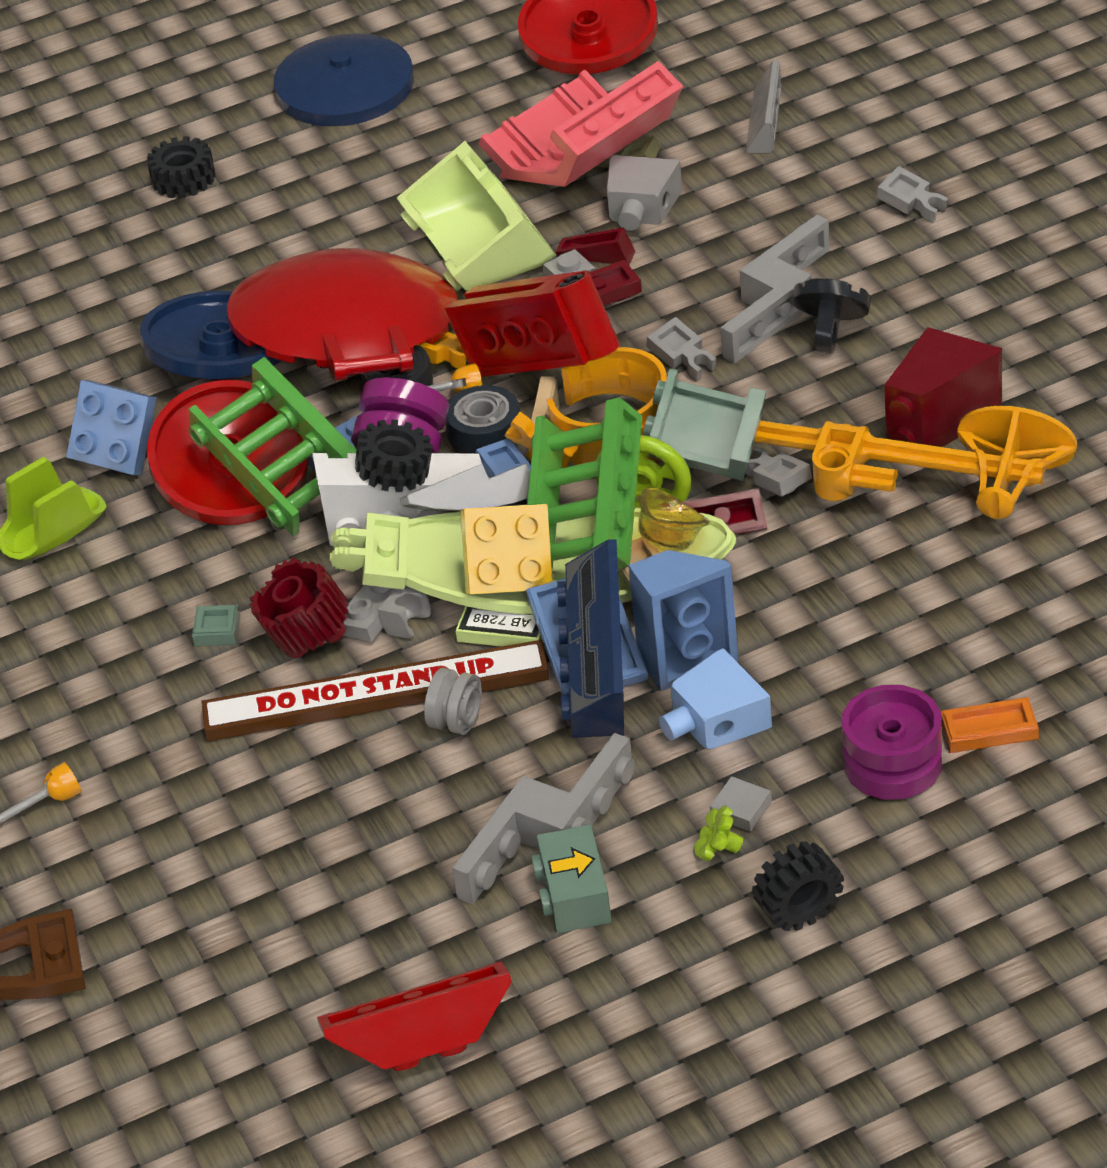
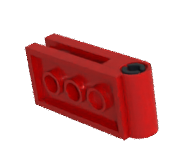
(533, 324)

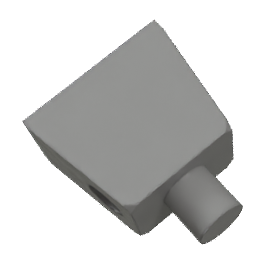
(642, 189)

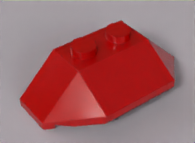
(420, 1020)

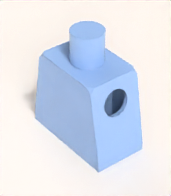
(717, 703)

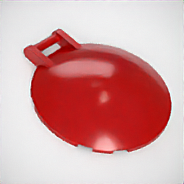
(343, 309)

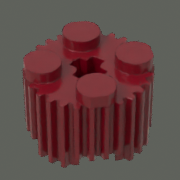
(300, 607)

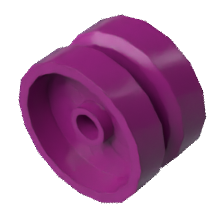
(405, 402)
(892, 741)

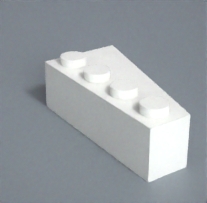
(349, 498)

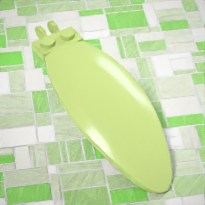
(430, 559)

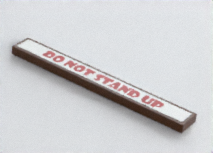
(366, 691)

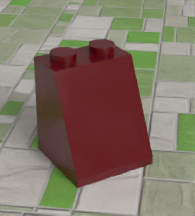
(939, 385)

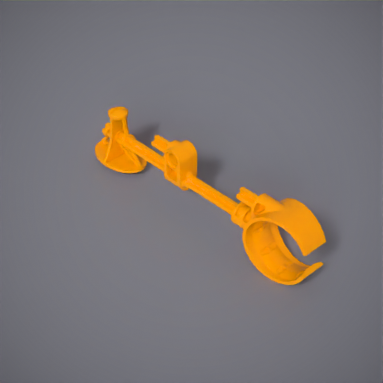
(1001, 440)

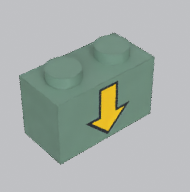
(573, 879)

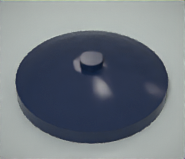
(344, 79)
(195, 338)

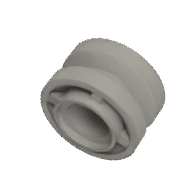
(452, 701)

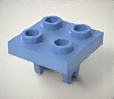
(111, 427)

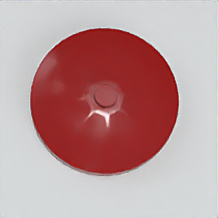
(586, 33)
(194, 478)

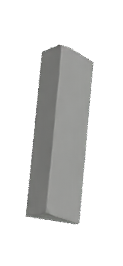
(765, 111)

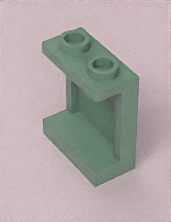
(706, 425)

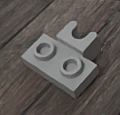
(384, 608)

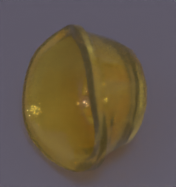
(668, 521)

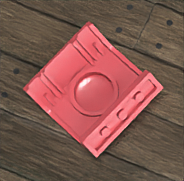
(580, 126)

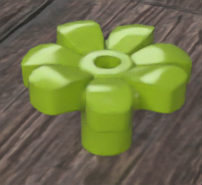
(717, 834)

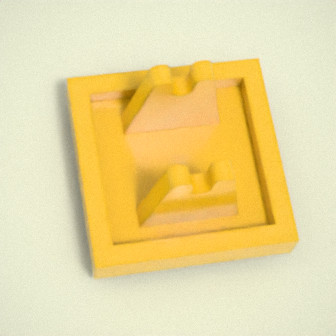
(505, 548)

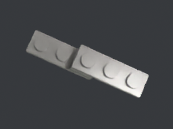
(769, 288)
(540, 809)

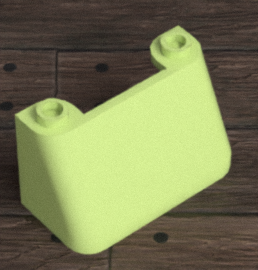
(473, 222)

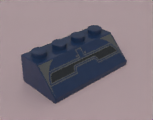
(593, 643)

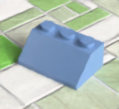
(681, 612)

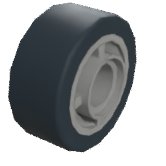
(480, 417)

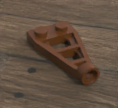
(54, 956)

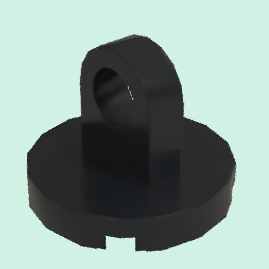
(830, 302)

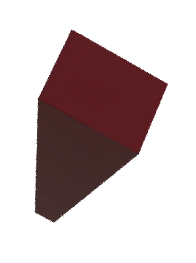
(601, 246)

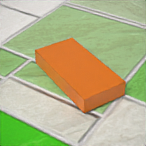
(989, 725)

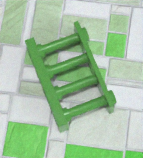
(292, 413)
(616, 473)

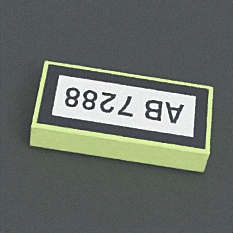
(496, 628)

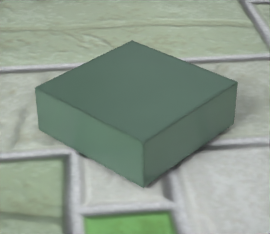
(216, 625)

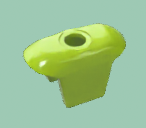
(44, 511)

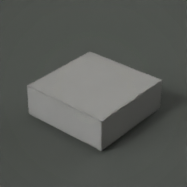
(745, 800)

